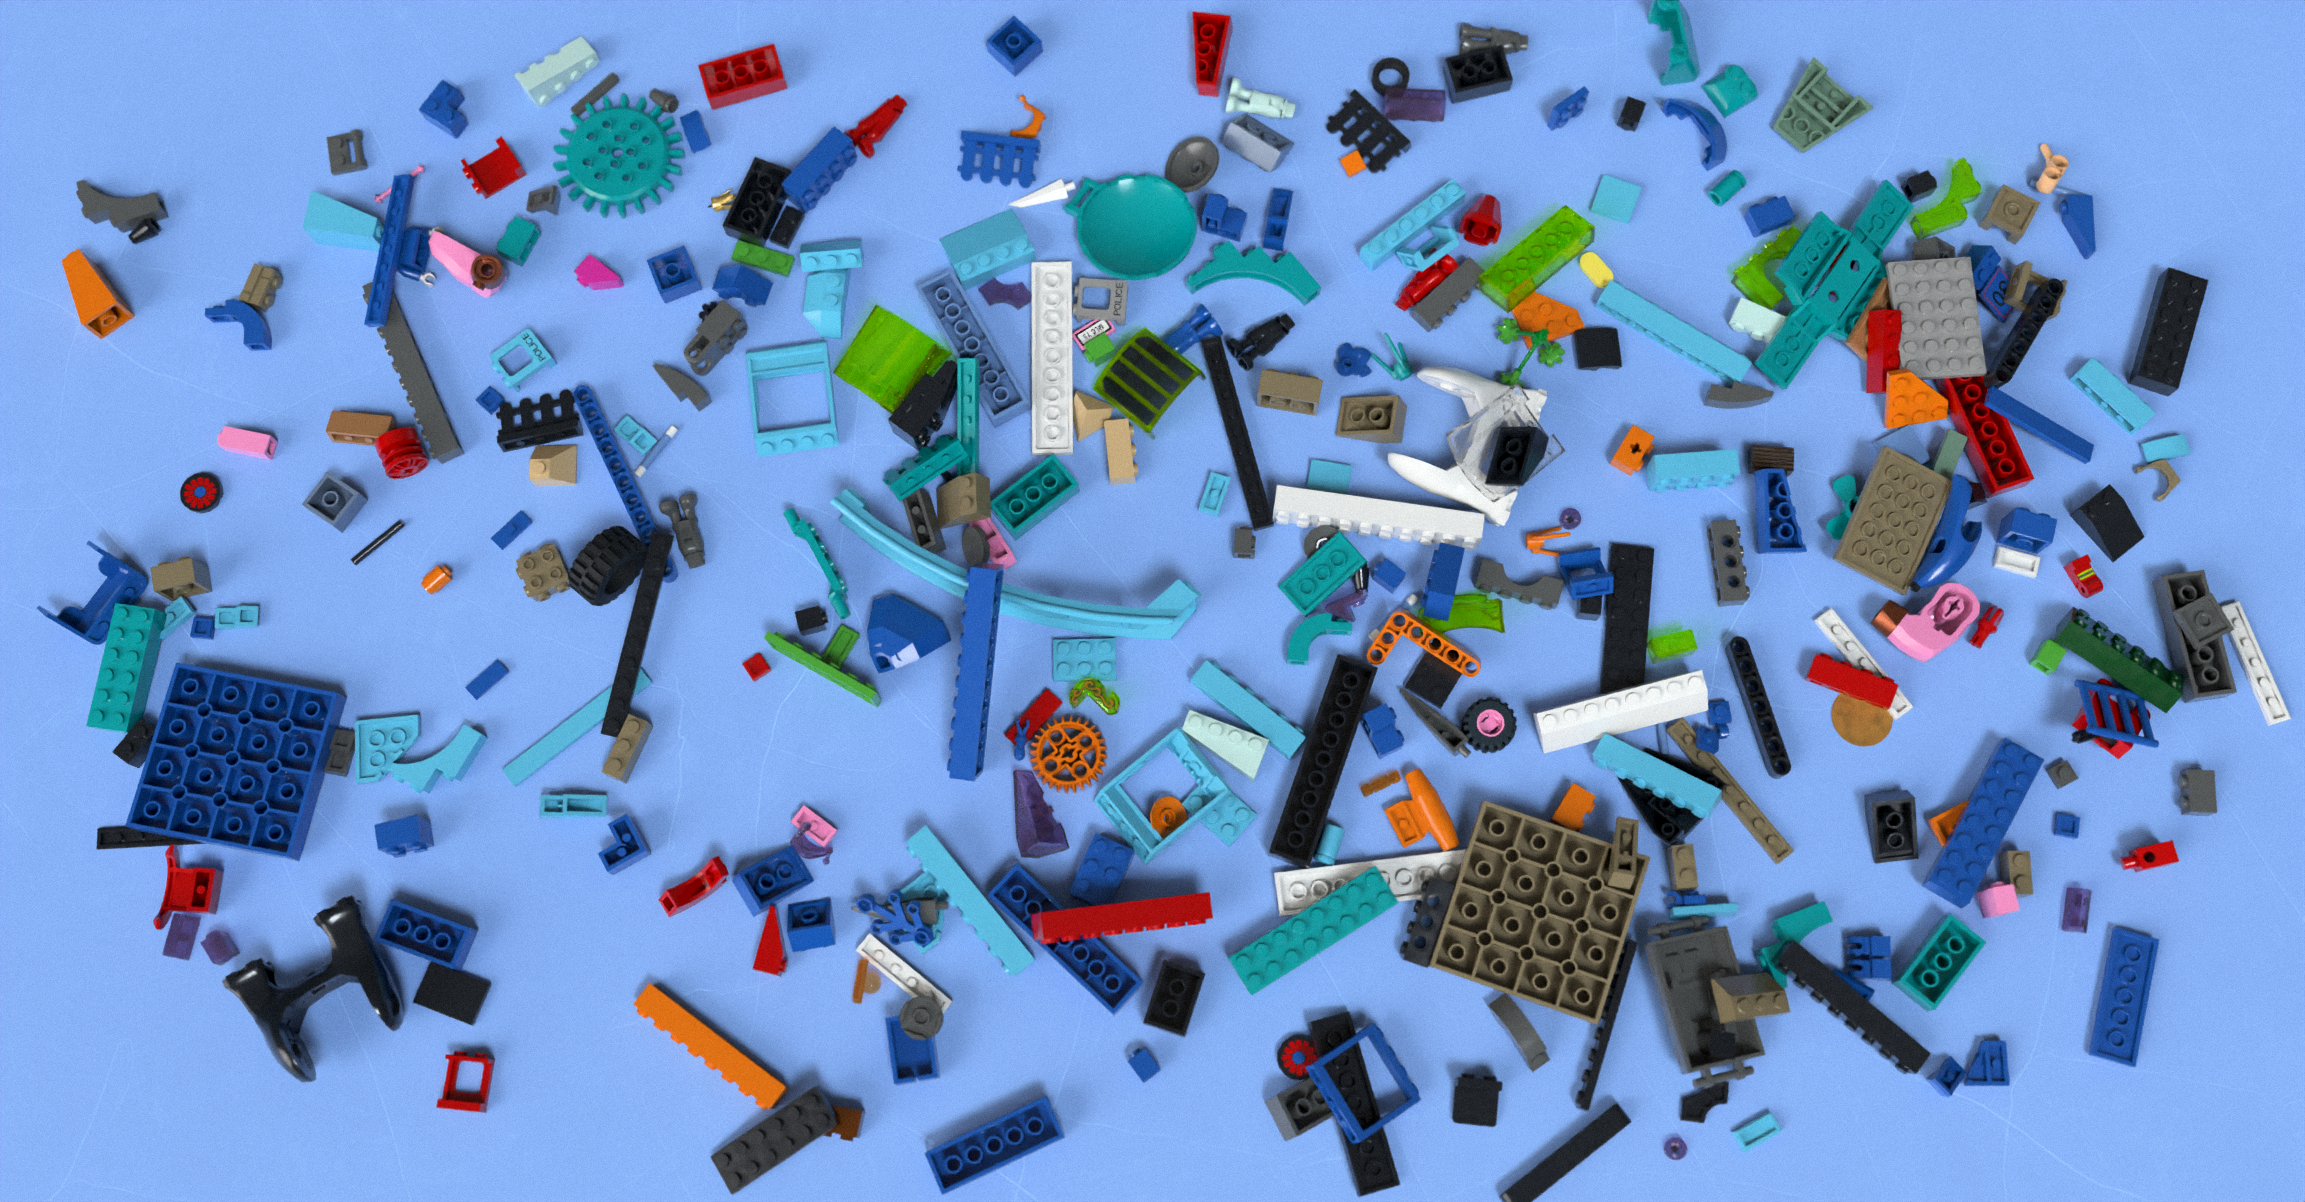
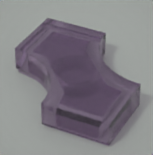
(1014, 295)

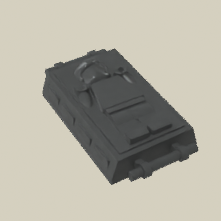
(1683, 977)

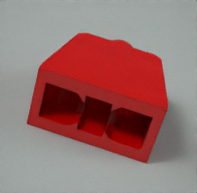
(2157, 856)

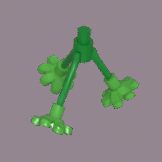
(1551, 353)

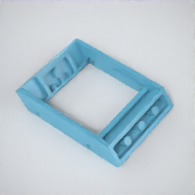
(790, 362)
(1129, 819)

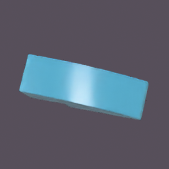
(572, 806)

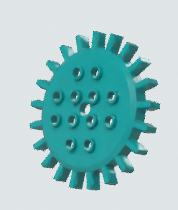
(611, 187)

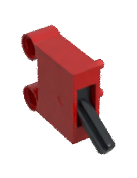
(2113, 746)

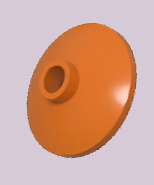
(1173, 812)

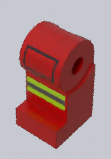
(2084, 577)

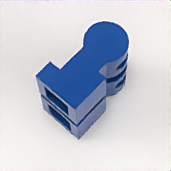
(1875, 948)

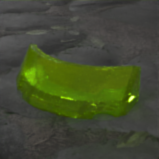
(1469, 612)

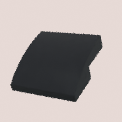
(1597, 348)

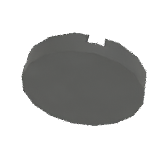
(975, 546)
(921, 1018)

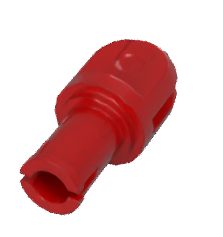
(1987, 625)

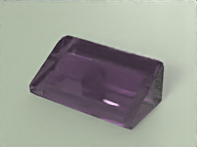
(181, 936)

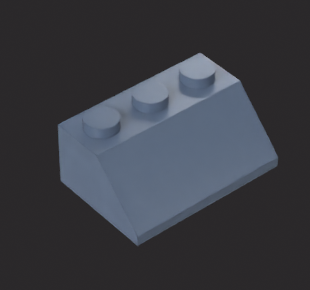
(1257, 142)

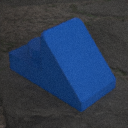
(1947, 1077)

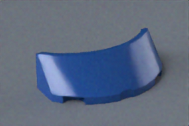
(1706, 123)

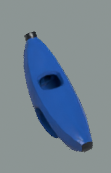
(1950, 544)

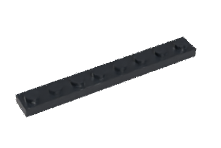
(1603, 1033)

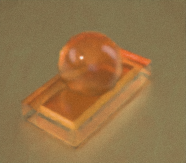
(864, 982)

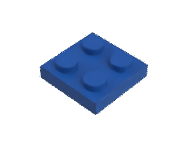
(1568, 108)

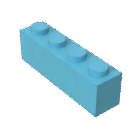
(2112, 396)

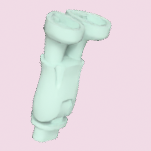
(1259, 103)

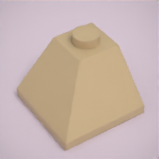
(553, 465)

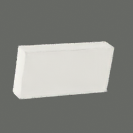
(2016, 562)

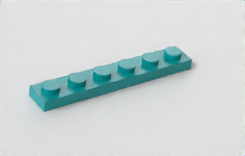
(968, 414)

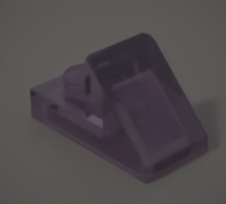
(1342, 606)

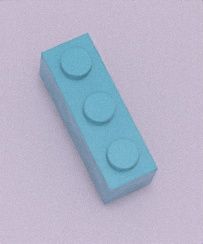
(831, 255)

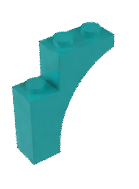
(1792, 927)

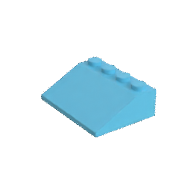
(988, 249)

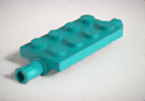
(838, 588)

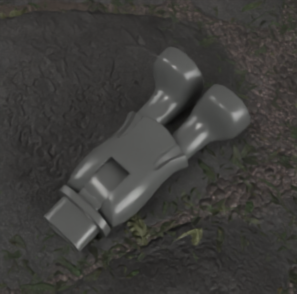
(686, 531)

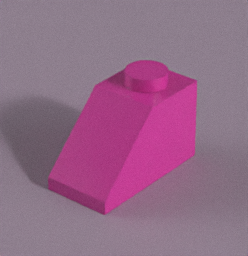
(596, 275)

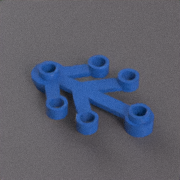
(898, 919)

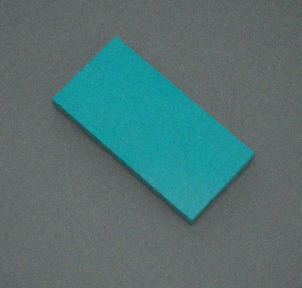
(1322, 574)

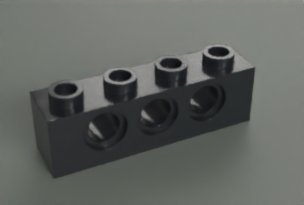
(1422, 955)

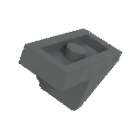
(544, 199)

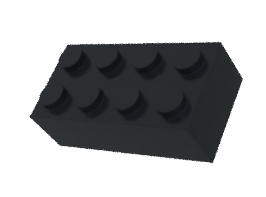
(757, 203)

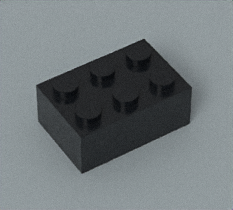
(1477, 74)
(1174, 998)

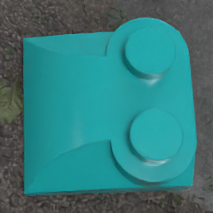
(1731, 90)

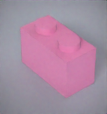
(1998, 900)

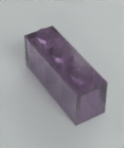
(1414, 104)

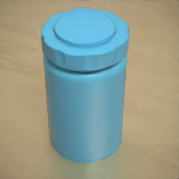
(1329, 844)

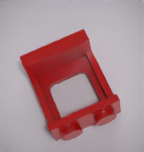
(466, 1101)

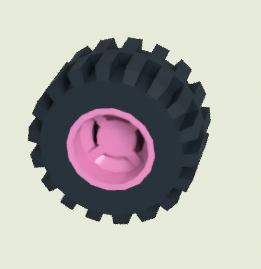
(1489, 725)

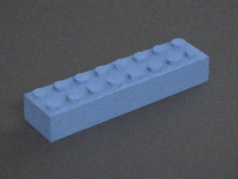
(969, 338)

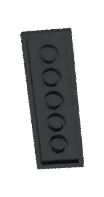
(775, 1140)

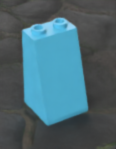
(341, 225)

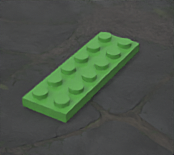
(829, 671)

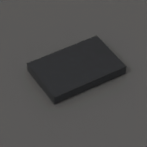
(452, 993)

